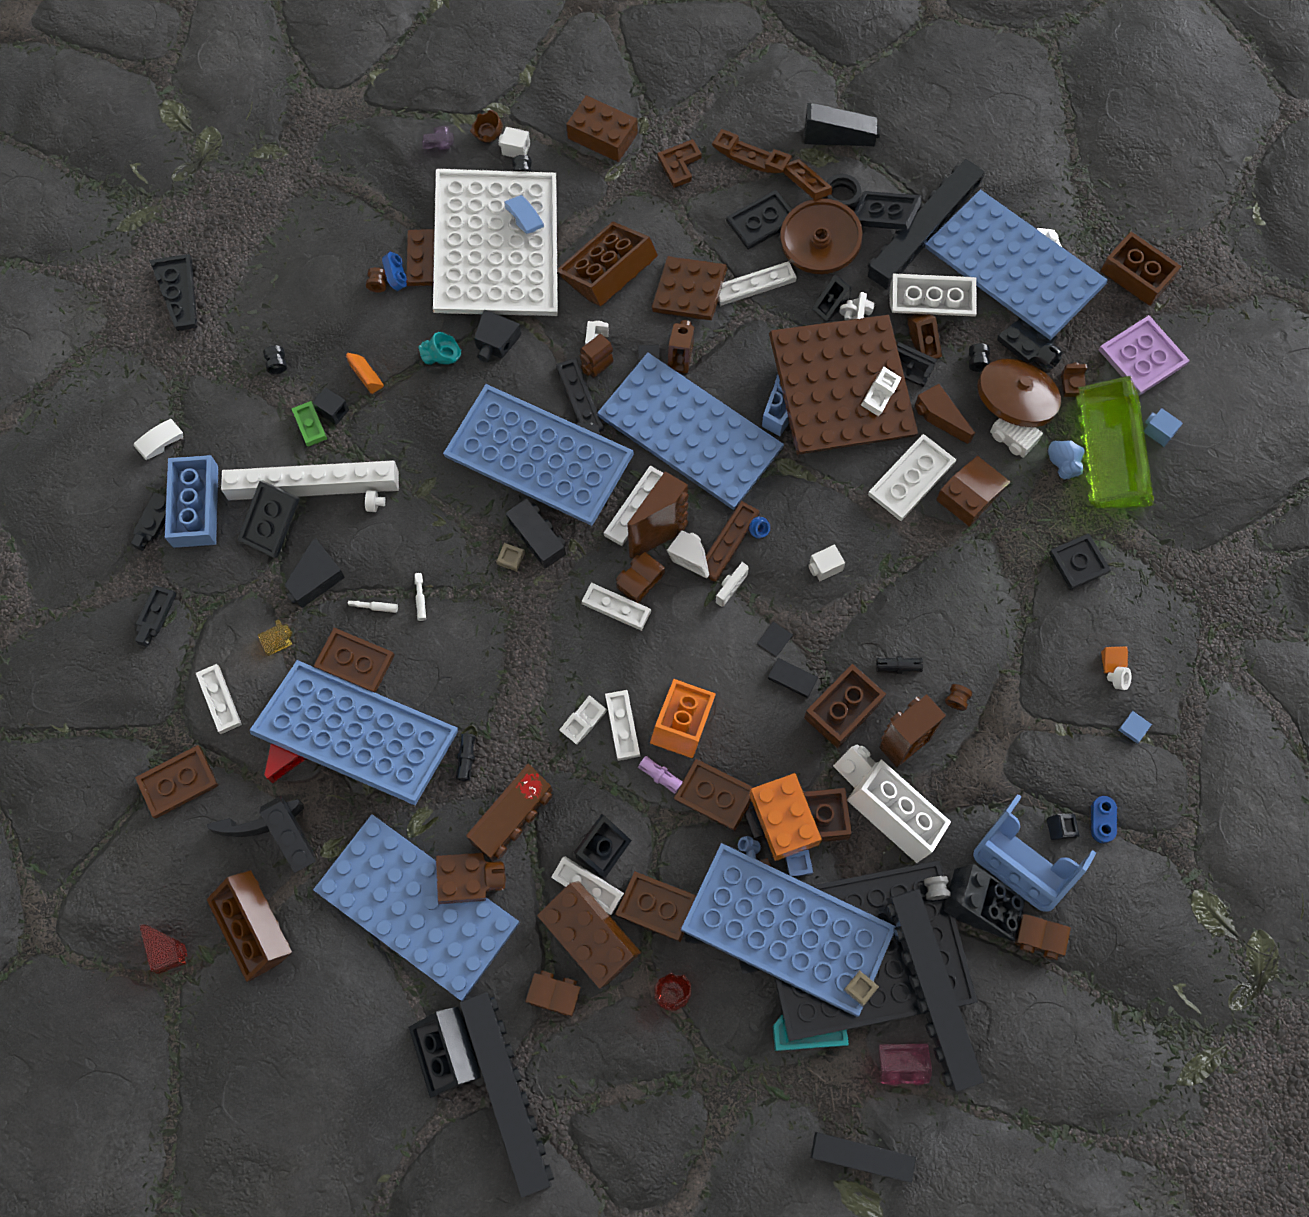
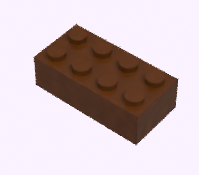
(911, 729)
(588, 934)

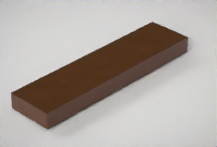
(730, 539)

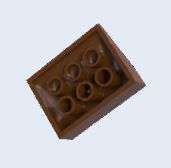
(608, 262)
(659, 515)

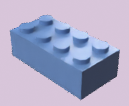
(191, 501)

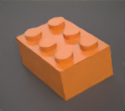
(785, 816)

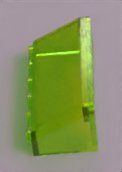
(1115, 444)

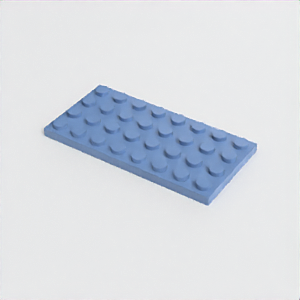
(1016, 264)
(690, 430)
(539, 454)
(355, 732)
(787, 927)
(442, 940)

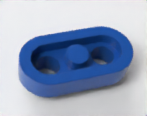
(394, 271)
(1102, 818)

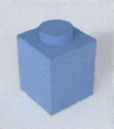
(1162, 427)

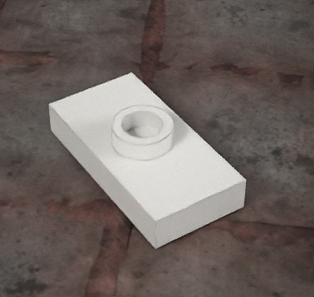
(731, 584)

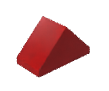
(280, 762)

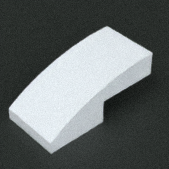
(881, 391)
(156, 439)
(584, 720)

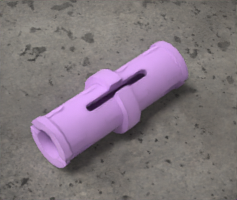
(660, 774)

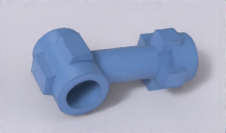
(749, 845)

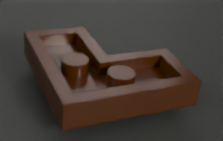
(675, 161)

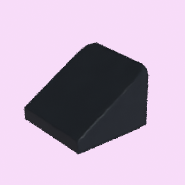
(1062, 826)

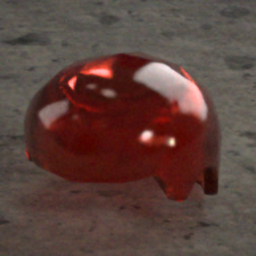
(672, 992)

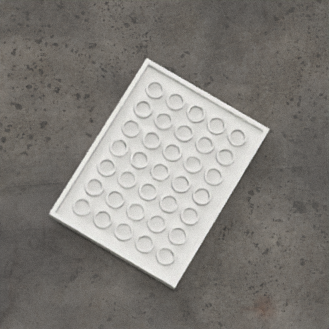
(481, 251)

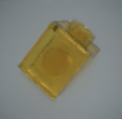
(276, 638)

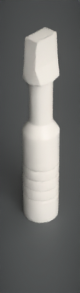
(420, 599)
(376, 606)

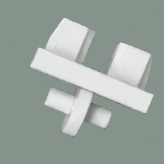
(857, 308)

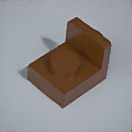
(1073, 378)

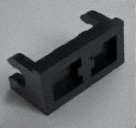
(915, 364)

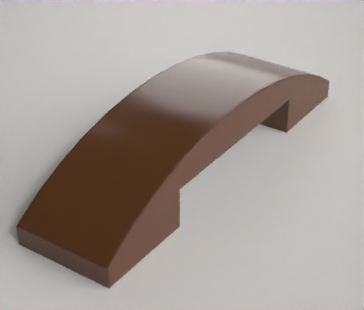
(749, 155)

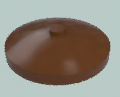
(821, 236)
(1019, 393)

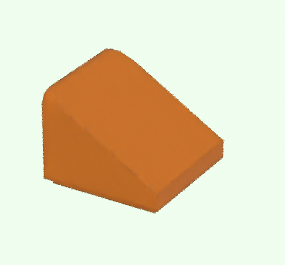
(1114, 657)

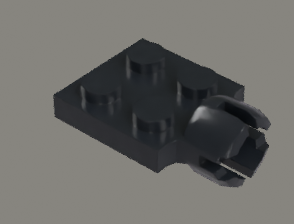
(1030, 345)

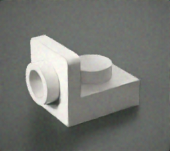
(595, 328)

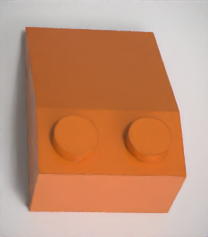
(682, 718)

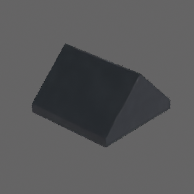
(602, 846)

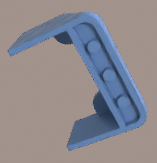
(1025, 869)

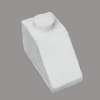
(689, 553)

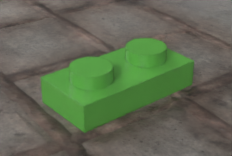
(309, 423)

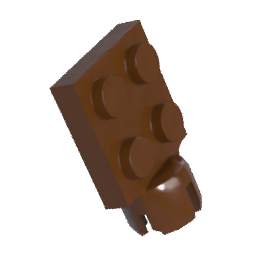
(467, 878)

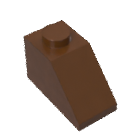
(925, 334)

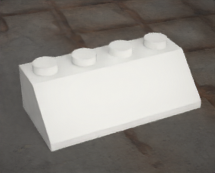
(933, 295)
(899, 811)

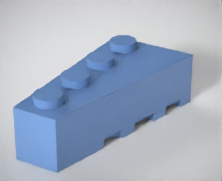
(775, 415)

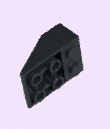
(984, 902)

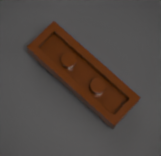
(807, 179)

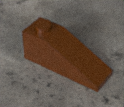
(942, 413)

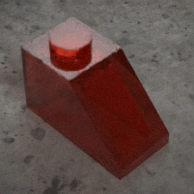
(162, 950)

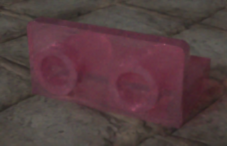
(904, 1064)

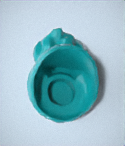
(440, 349)

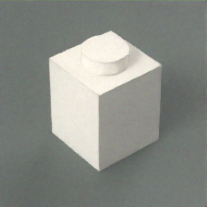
(514, 142)
(826, 563)

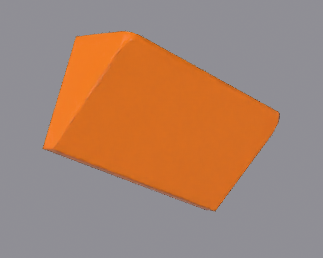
(364, 372)

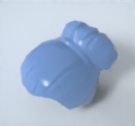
(1067, 458)

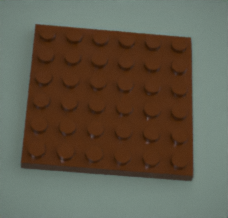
(826, 377)

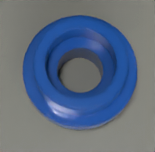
(764, 527)

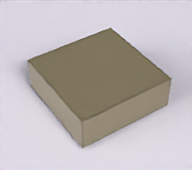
(510, 557)
(861, 988)

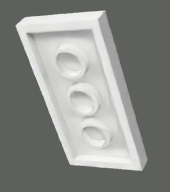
(912, 477)

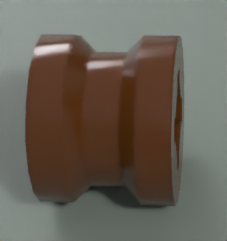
(376, 280)
(958, 697)

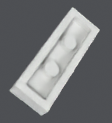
(616, 606)
(218, 699)
(622, 725)
(601, 891)

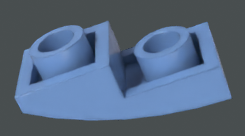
(525, 215)

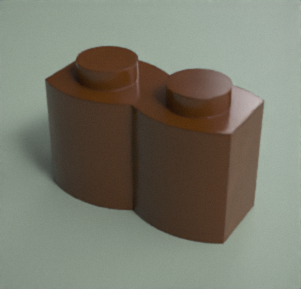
(596, 356)
(640, 577)
(1042, 936)
(553, 994)

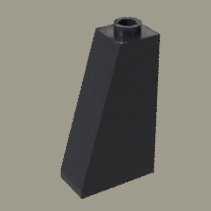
(839, 127)

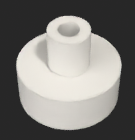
(372, 501)
(1121, 678)

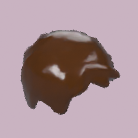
(487, 126)

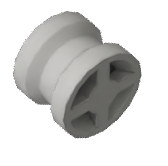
(937, 888)

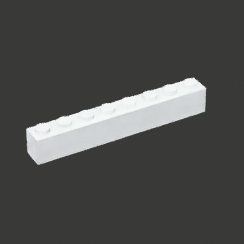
(313, 479)

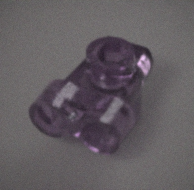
(441, 138)

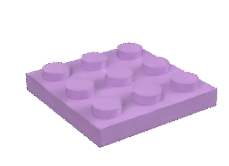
(1144, 354)

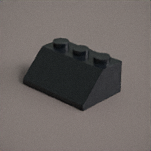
(444, 1051)

